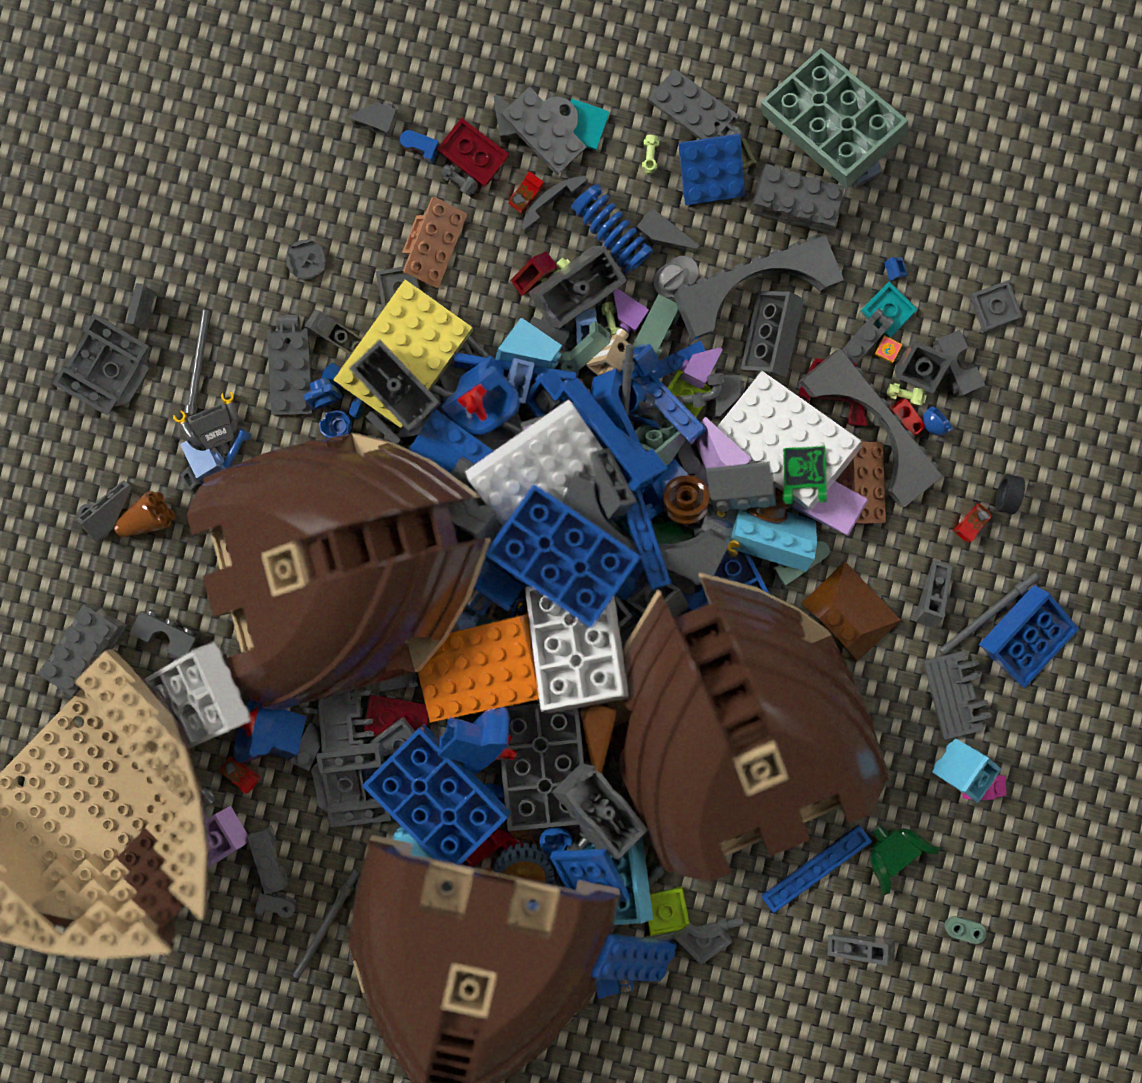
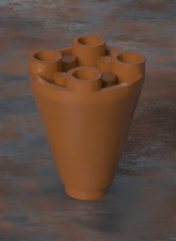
(145, 516)

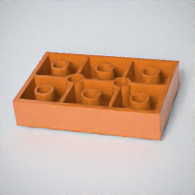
(481, 670)

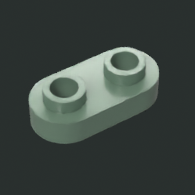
(966, 929)

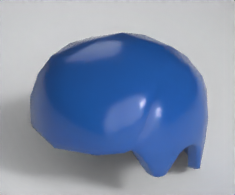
(636, 395)
(936, 422)
(335, 424)
(555, 839)

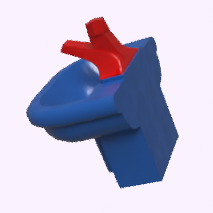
(482, 399)
(268, 732)
(478, 742)

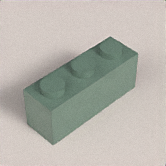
(658, 323)

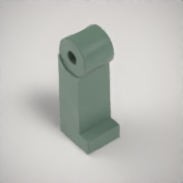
(586, 349)
(788, 574)

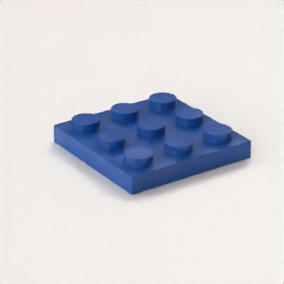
(712, 169)
(588, 866)

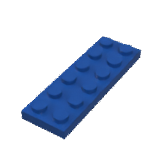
(634, 959)

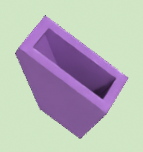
(628, 311)
(699, 367)

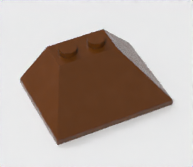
(851, 611)
(597, 728)

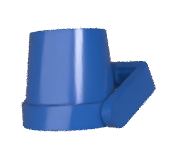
(322, 393)

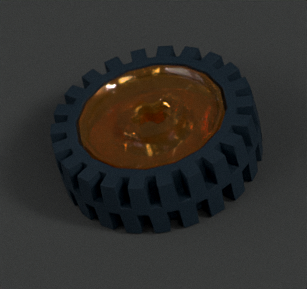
(526, 864)

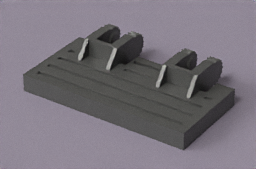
(951, 695)
(337, 721)

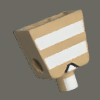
(612, 355)

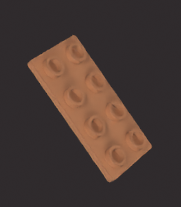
(433, 241)
(866, 478)

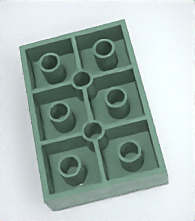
(834, 117)

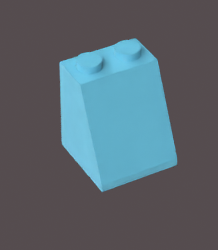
(531, 345)
(966, 770)

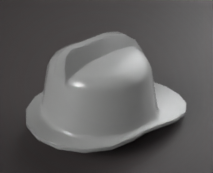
(675, 274)

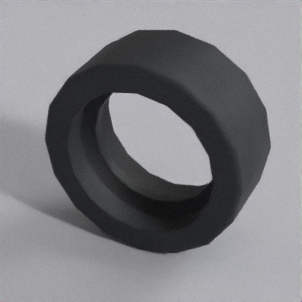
(1010, 494)

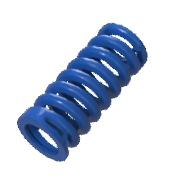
(632, 262)

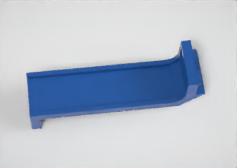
(605, 392)

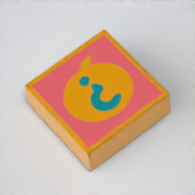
(887, 349)

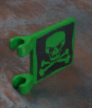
(804, 469)

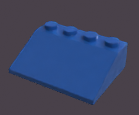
(447, 442)
(1029, 636)

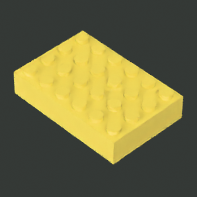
(417, 333)

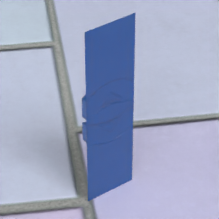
(676, 360)
(636, 418)

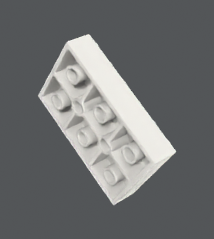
(775, 419)
(539, 455)
(572, 661)
(200, 694)

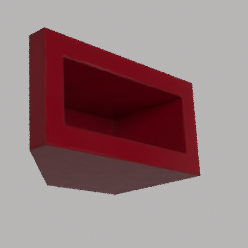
(534, 272)

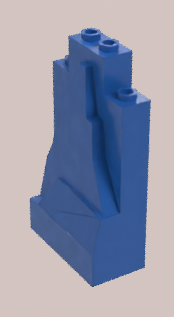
(642, 465)

